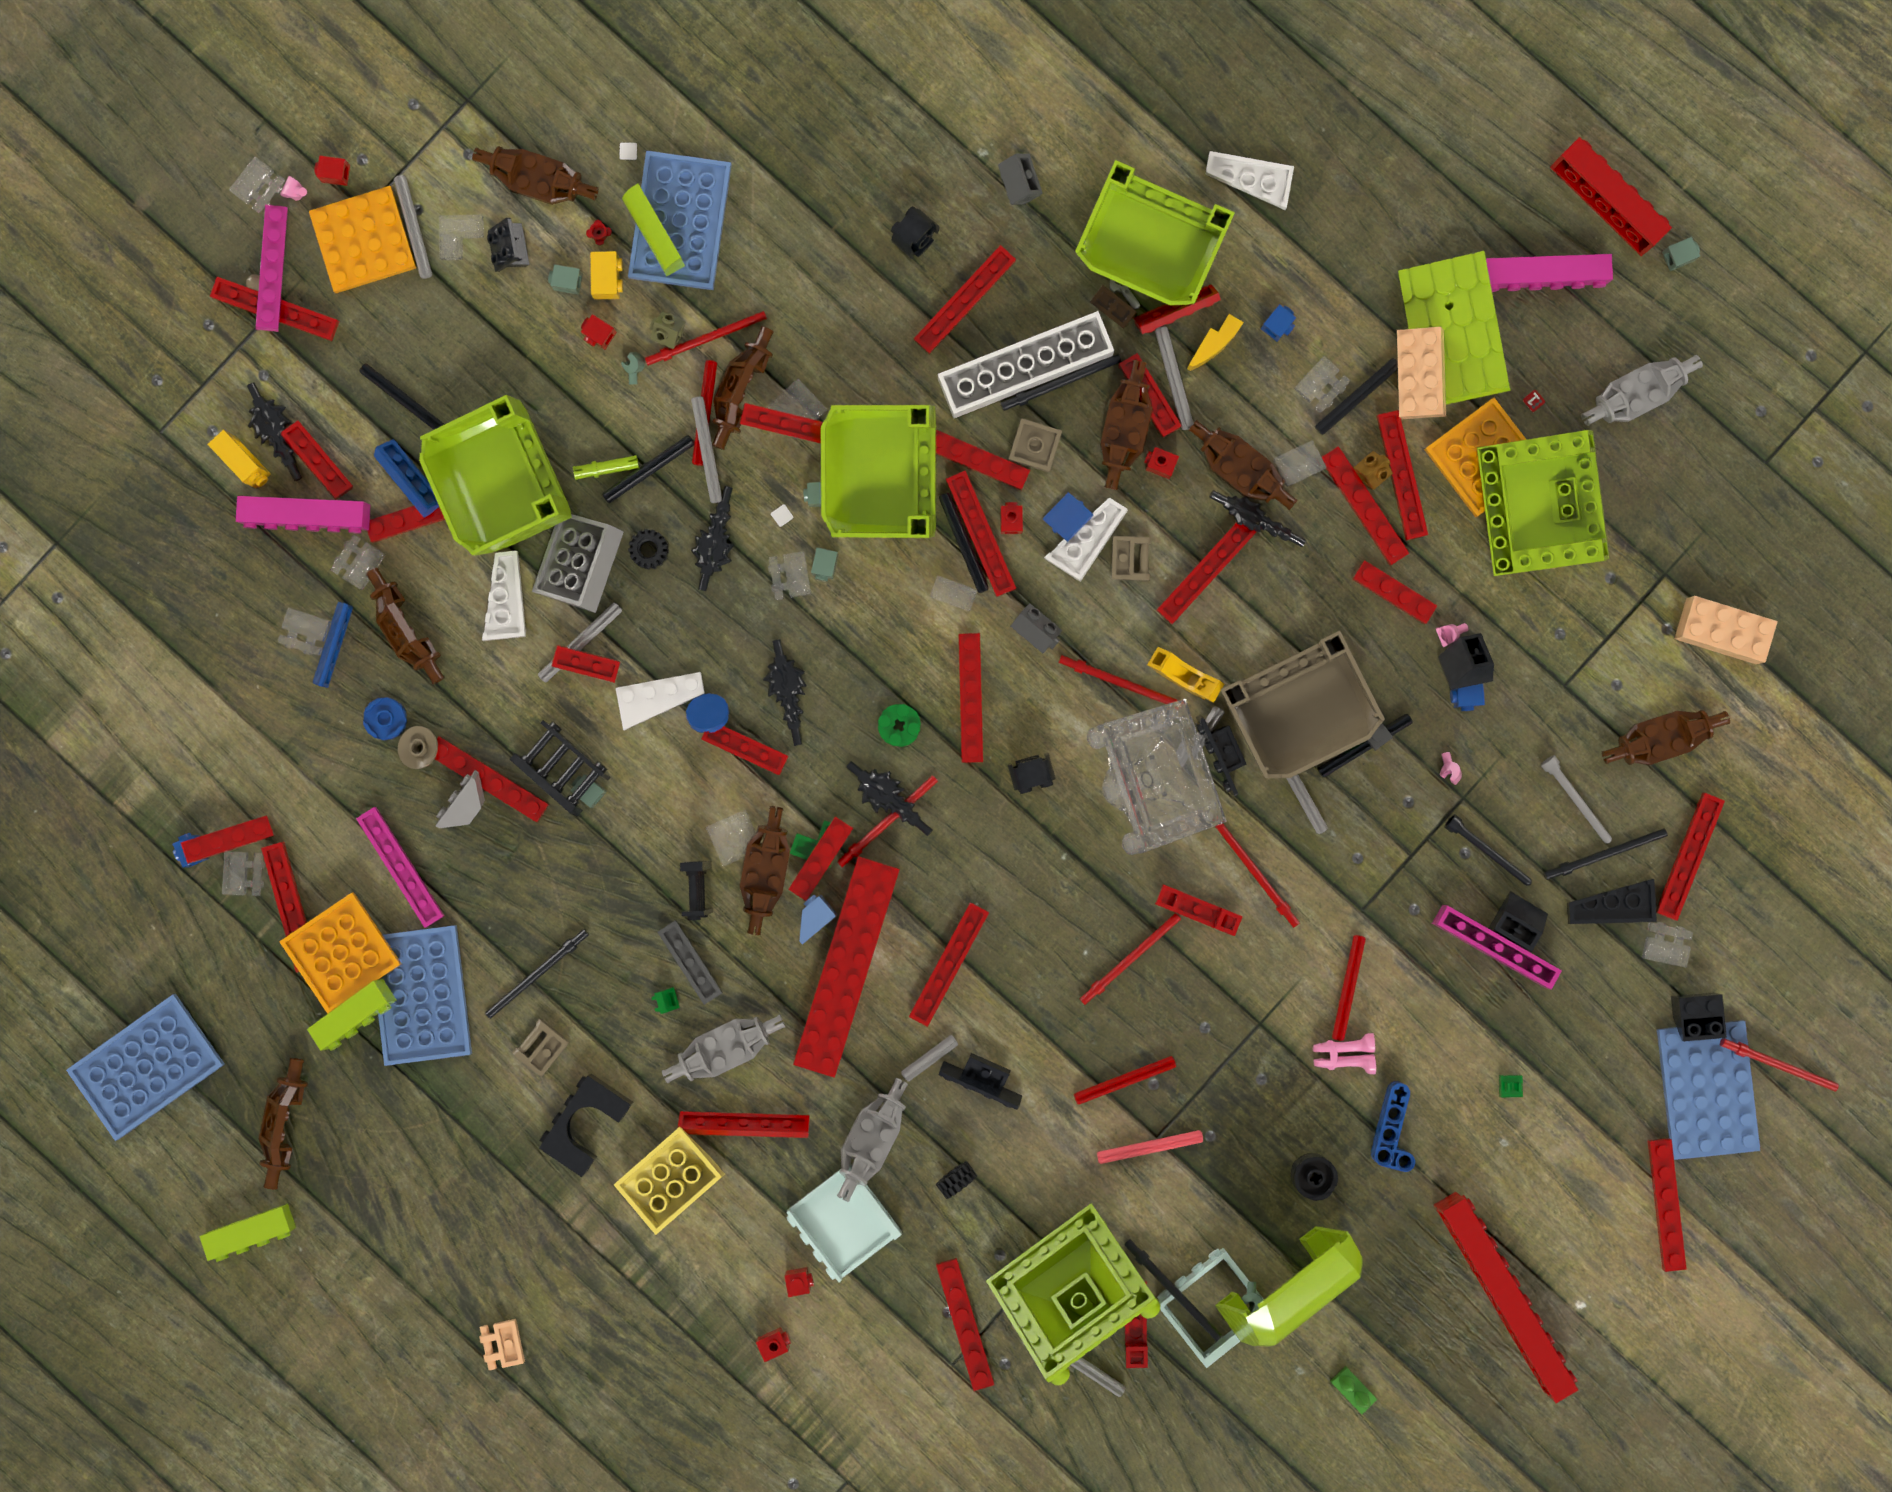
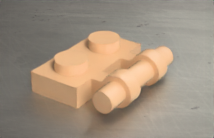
(508, 1343)

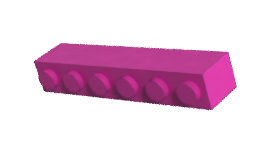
(1550, 272)
(302, 513)
(1496, 947)

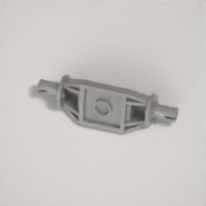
(1641, 390)
(723, 1048)
(871, 1139)

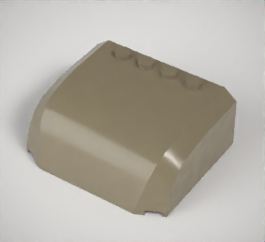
(1304, 709)

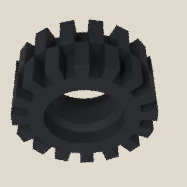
(635, 549)
(956, 1180)

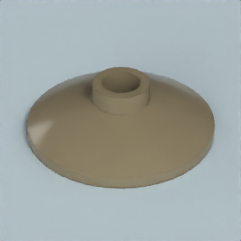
(409, 747)

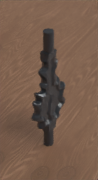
(268, 424)
(1254, 518)
(713, 547)
(786, 682)
(883, 793)

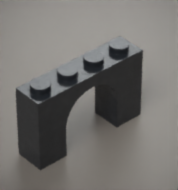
(560, 1142)

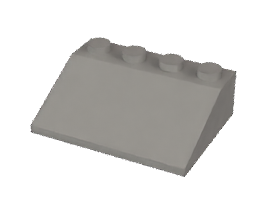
(578, 562)

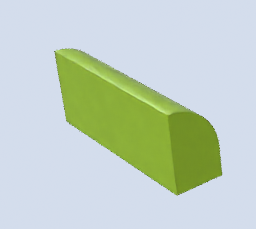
(652, 230)

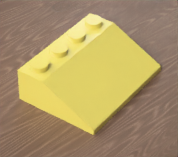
(669, 1180)

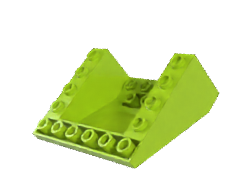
(1543, 503)

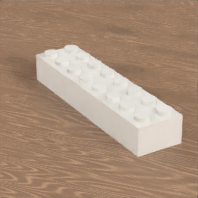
(1025, 364)

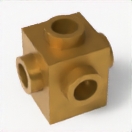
(1373, 470)

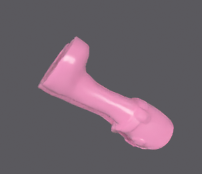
(1366, 1061)

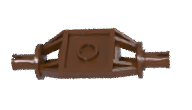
(535, 175)
(733, 384)
(1126, 425)
(1242, 466)
(396, 630)
(1665, 737)
(764, 870)
(276, 1112)

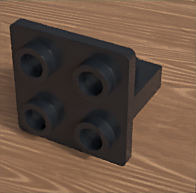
(507, 245)

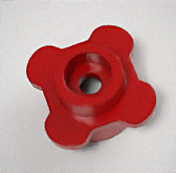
(594, 228)

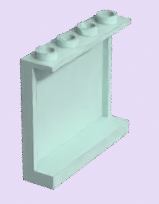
(841, 1230)

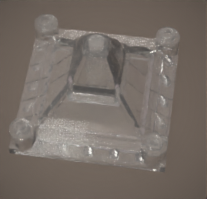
(1158, 776)

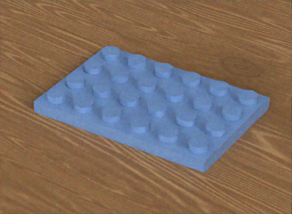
(691, 205)
(430, 1006)
(145, 1067)
(1708, 1094)

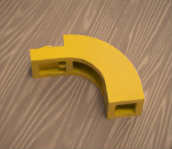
(1185, 675)

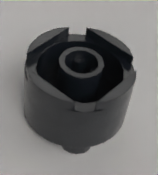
(914, 232)
(1032, 772)
(1325, 1181)

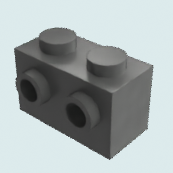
(1020, 179)

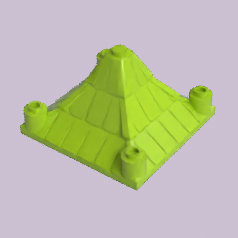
(1071, 1293)

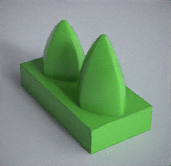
(1353, 1390)

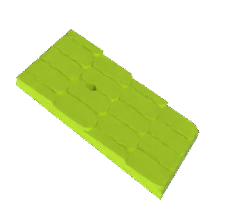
(1461, 301)

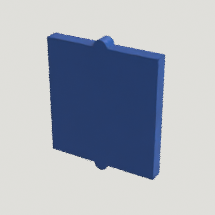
(1068, 516)

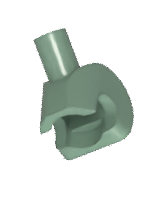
(633, 367)
(1251, 1297)

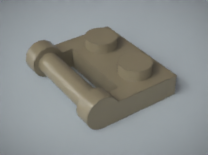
(1124, 558)
(546, 1052)

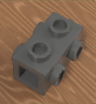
(1037, 628)

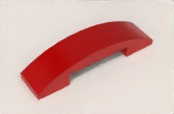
(1198, 910)
(1136, 1342)

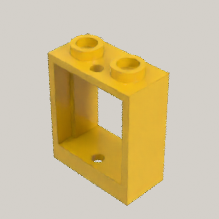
(239, 459)

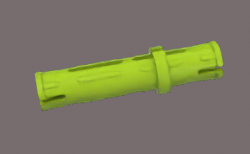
(605, 467)

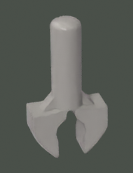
(1126, 293)

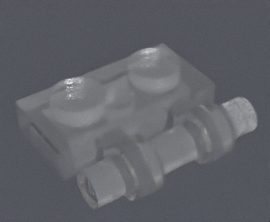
(252, 180)
(1317, 379)
(366, 560)
(796, 574)
(306, 625)
(235, 873)
(1666, 951)

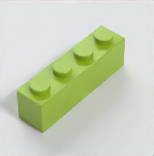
(351, 1015)
(247, 1232)

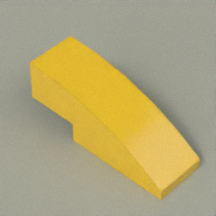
(1215, 342)

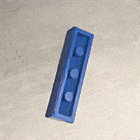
(407, 476)
(332, 644)

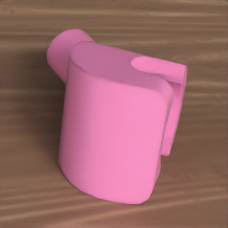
(293, 189)
(1450, 633)
(1450, 768)

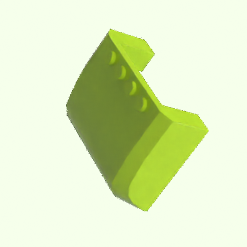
(1152, 238)
(879, 471)
(493, 477)
(1334, 1269)

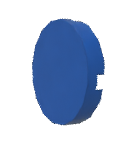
(707, 713)
(385, 718)

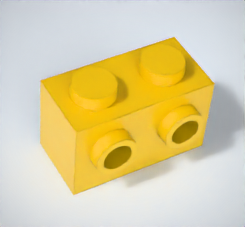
(606, 275)

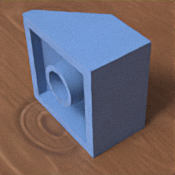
(815, 916)

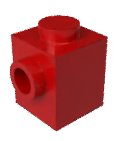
(332, 170)
(597, 332)
(1161, 462)
(1011, 518)
(798, 1281)
(773, 1344)

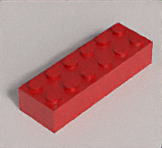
(1611, 196)

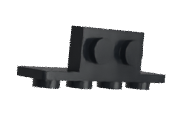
(1225, 751)
(983, 1078)

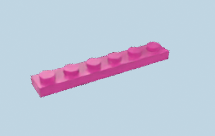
(271, 268)
(400, 867)

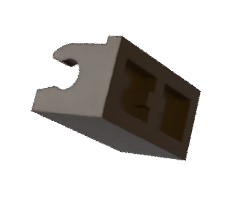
(1113, 307)

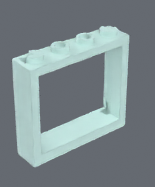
(1227, 1341)

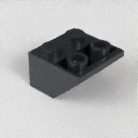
(1467, 662)
(1519, 922)
(1699, 1016)

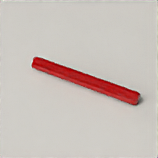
(707, 394)
(1348, 987)
(1124, 1080)

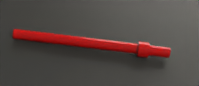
(667, 353)
(1080, 666)
(856, 849)
(1282, 906)
(1099, 987)
(1743, 1050)

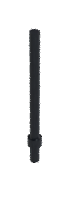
(1023, 398)
(1566, 868)
(568, 947)
(1143, 1259)

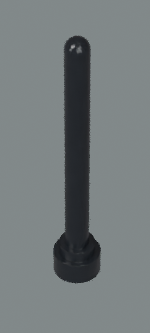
(1455, 825)

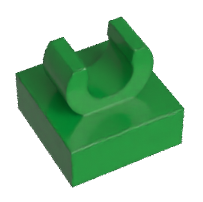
(666, 1000)
(1510, 1086)

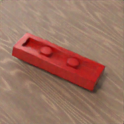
(585, 663)

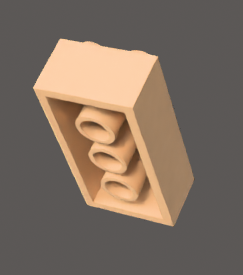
(1421, 373)
(1725, 630)

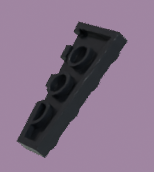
(1621, 905)

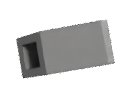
(463, 804)

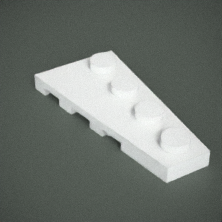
(1256, 177)
(1083, 548)
(505, 606)
(652, 698)

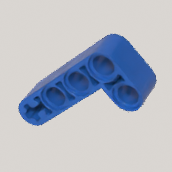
(1390, 1145)

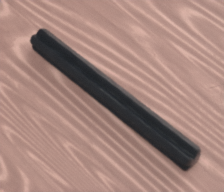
(1357, 396)
(400, 397)
(648, 469)
(963, 542)
(1354, 752)

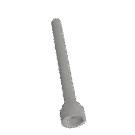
(1552, 766)

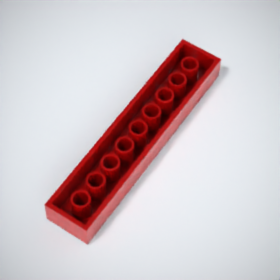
(846, 966)
(1505, 1296)

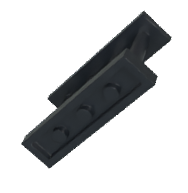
(540, 775)
(695, 871)

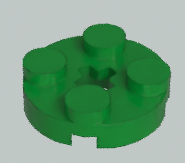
(887, 722)

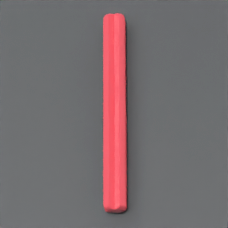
(1150, 1147)

